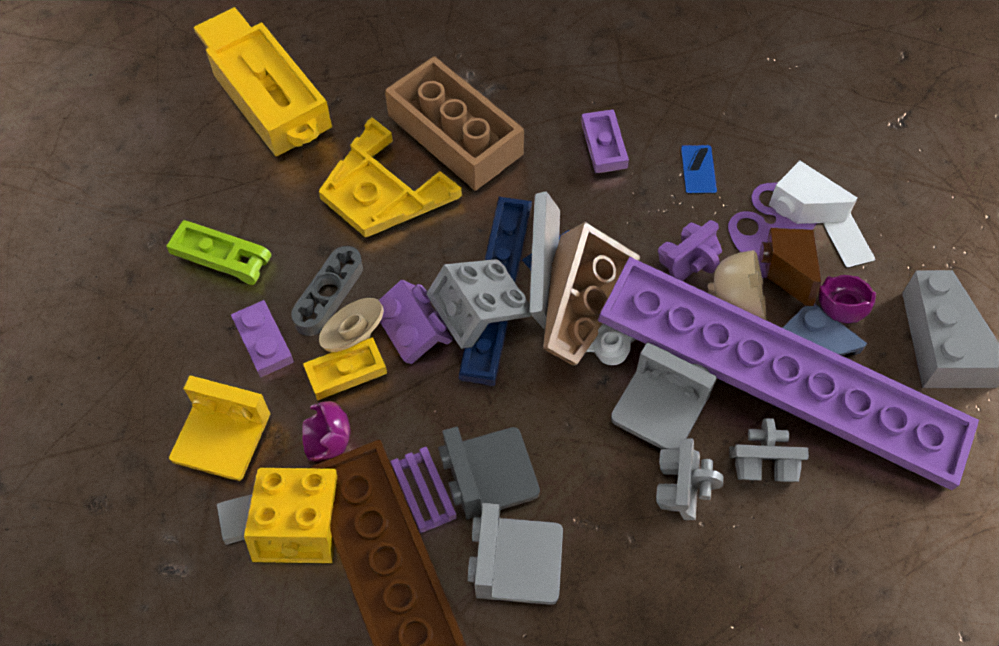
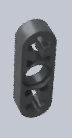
(327, 305)

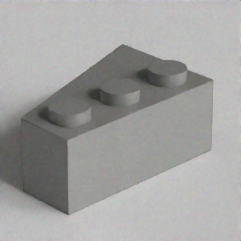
(949, 333)

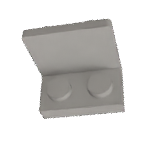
(474, 295)

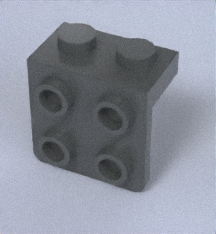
(488, 470)

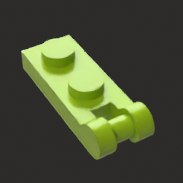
(218, 251)

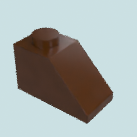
(792, 262)

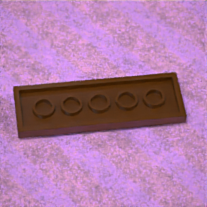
(386, 554)

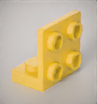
(220, 428)
(291, 516)

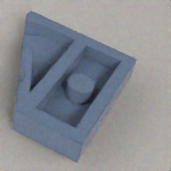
(822, 330)

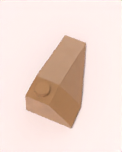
(580, 285)

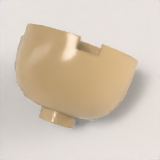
(740, 283)

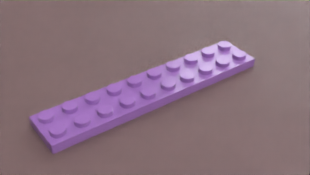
(792, 373)

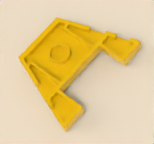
(374, 197)

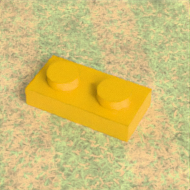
(345, 368)

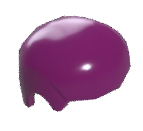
(846, 298)
(326, 432)

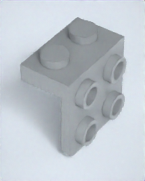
(663, 398)
(515, 558)

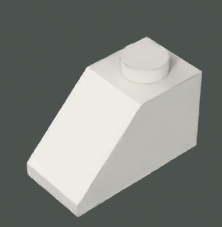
(811, 197)

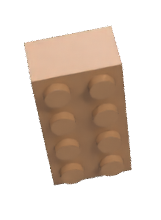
(455, 122)

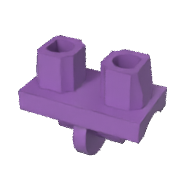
(696, 252)

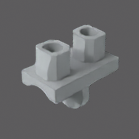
(786, 459)
(686, 463)

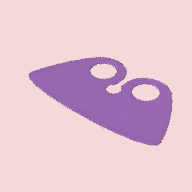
(753, 242)

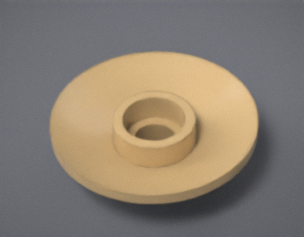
(351, 324)

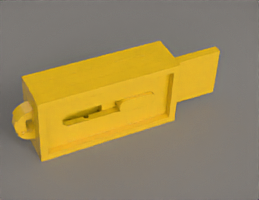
(264, 82)

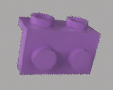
(412, 321)

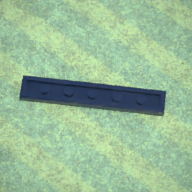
(505, 244)

